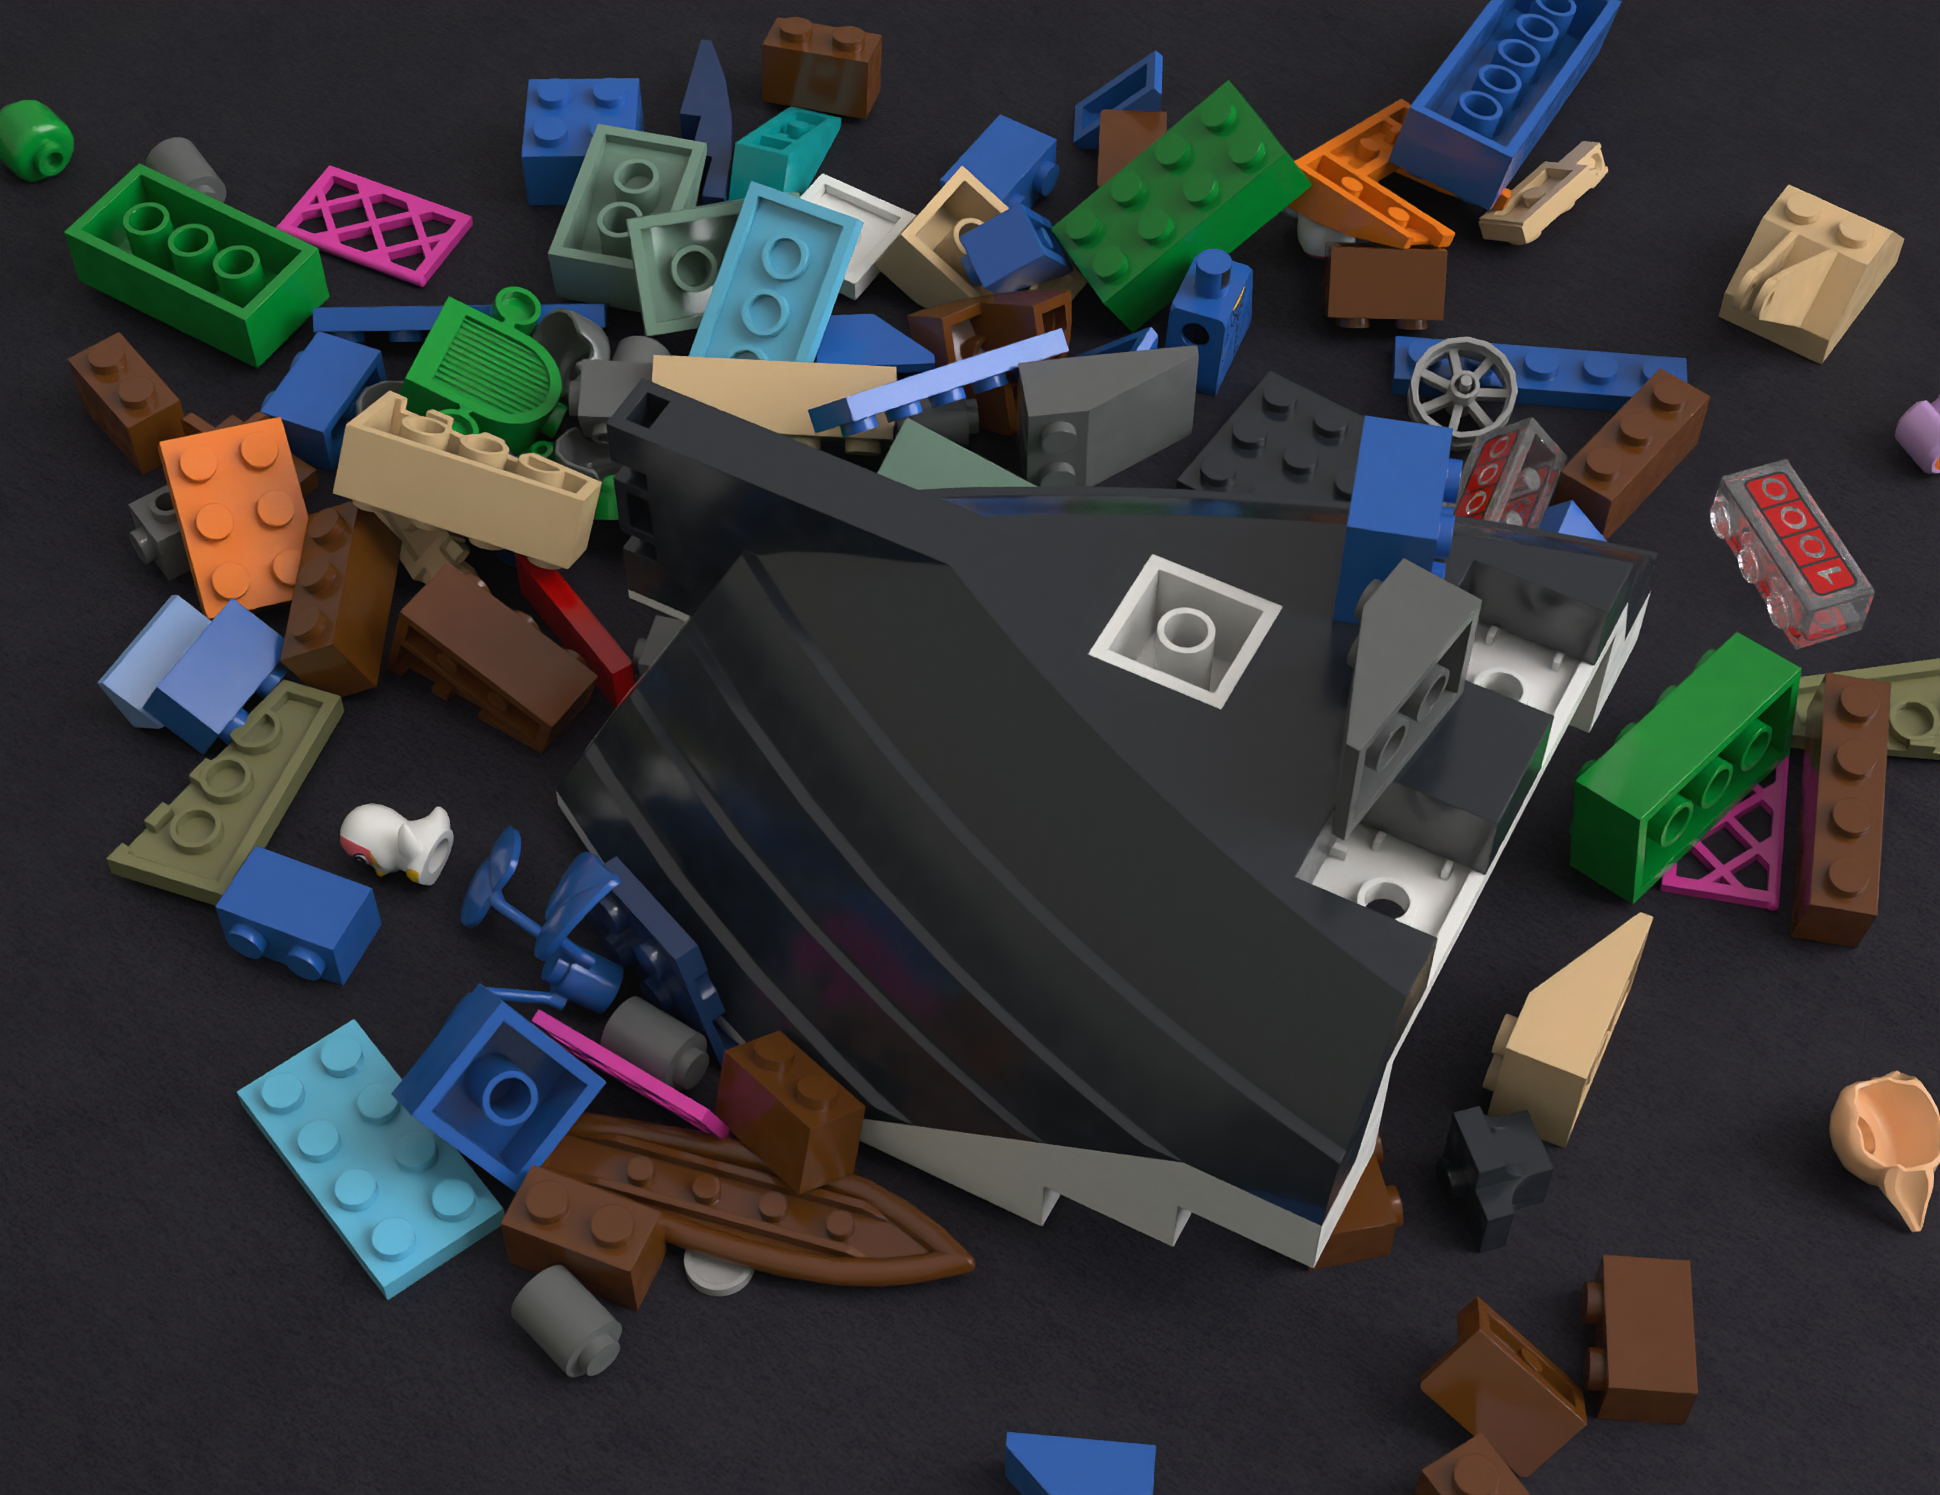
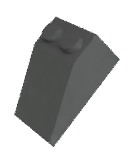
(1102, 412)
(1403, 680)

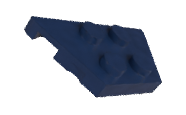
(661, 955)

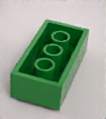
(1188, 192)
(198, 265)
(1683, 766)

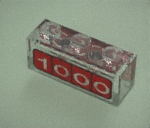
(1510, 475)
(1791, 554)

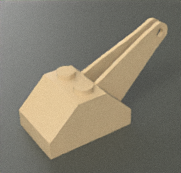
(1808, 273)

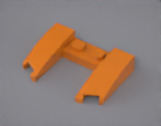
(1347, 189)

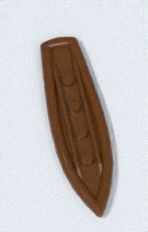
(739, 1211)

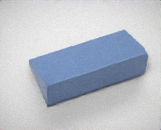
(150, 659)

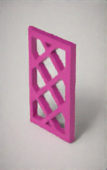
(315, 205)
(1767, 853)
(632, 1076)

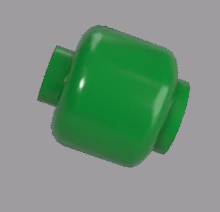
(33, 139)

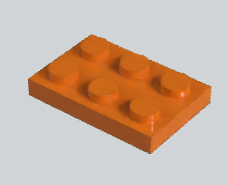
(238, 513)

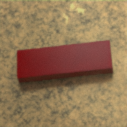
(577, 628)

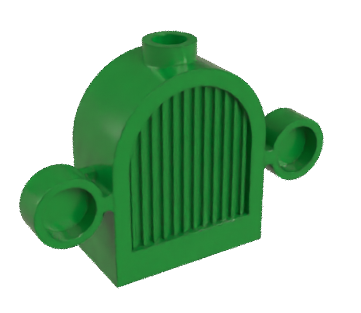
(489, 372)

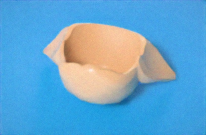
(1890, 1139)

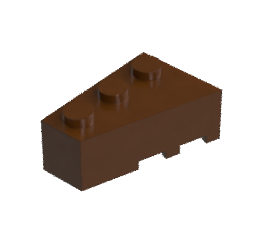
(491, 658)

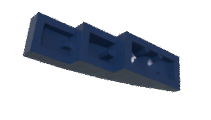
(708, 119)

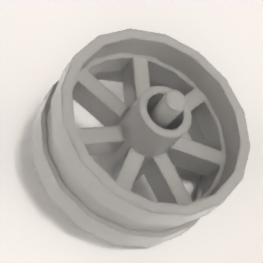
(1463, 388)

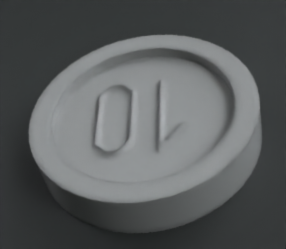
(715, 1276)

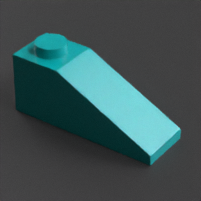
(783, 152)

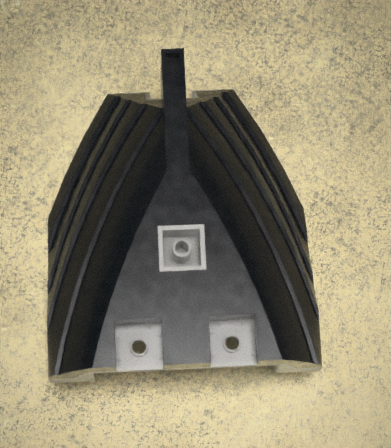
(1047, 803)

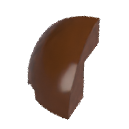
(985, 324)

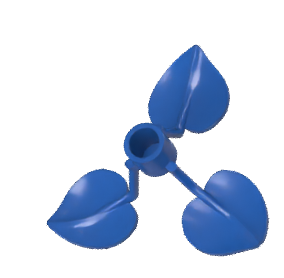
(569, 968)

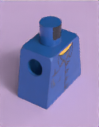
(1219, 299)

